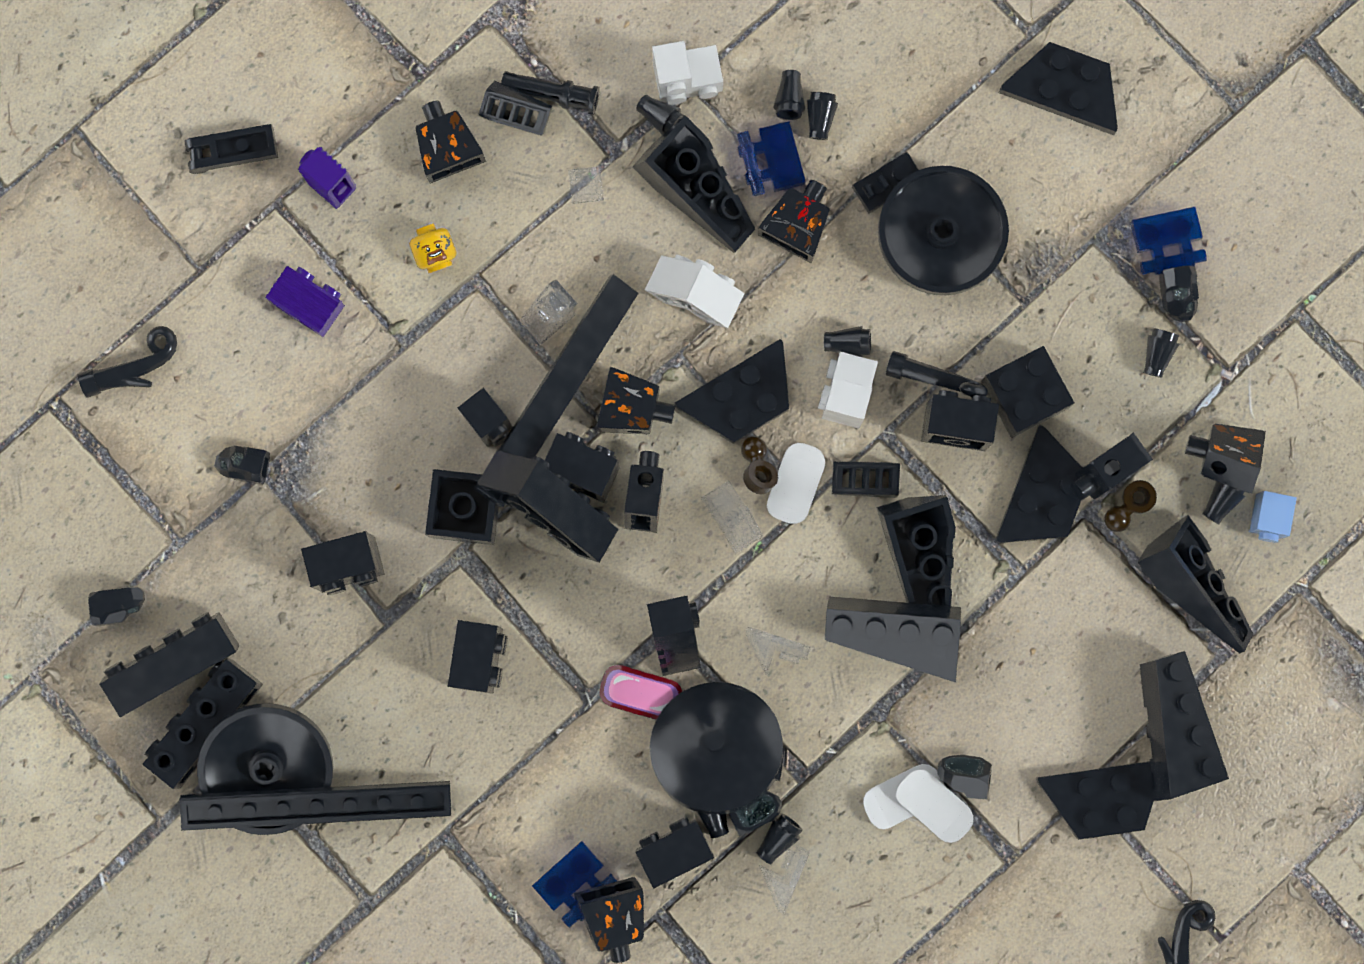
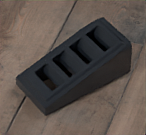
(512, 118)
(880, 467)

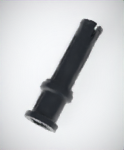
(565, 94)

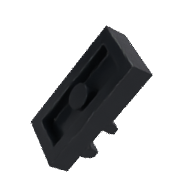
(877, 186)

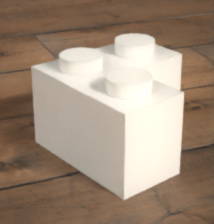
(686, 72)
(695, 288)
(849, 390)

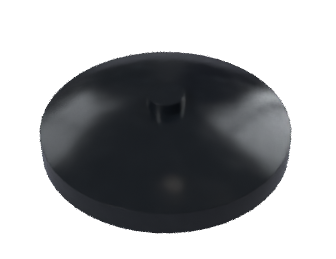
(943, 230)
(716, 748)
(264, 750)

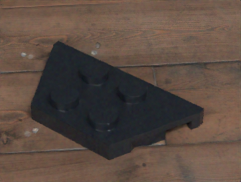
(1067, 86)
(742, 396)
(1042, 497)
(1102, 799)

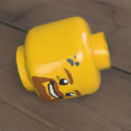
(432, 248)

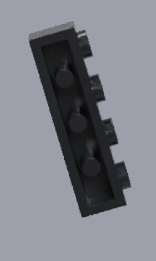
(168, 664)
(179, 750)

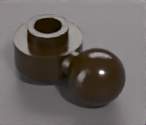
(754, 451)
(1118, 517)

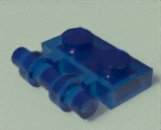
(780, 155)
(1164, 231)
(567, 877)

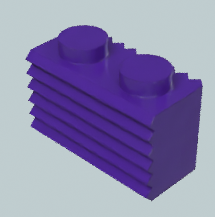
(326, 176)
(305, 300)

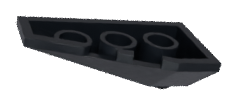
(690, 178)
(921, 546)
(1184, 573)

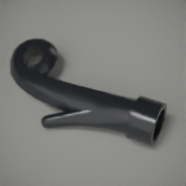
(902, 366)
(127, 373)
(1180, 941)

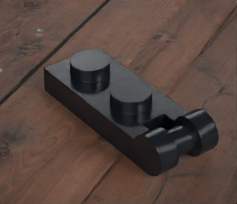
(232, 148)

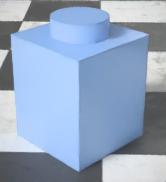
(1272, 516)

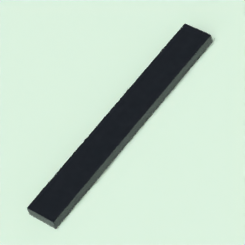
(567, 373)
(315, 805)

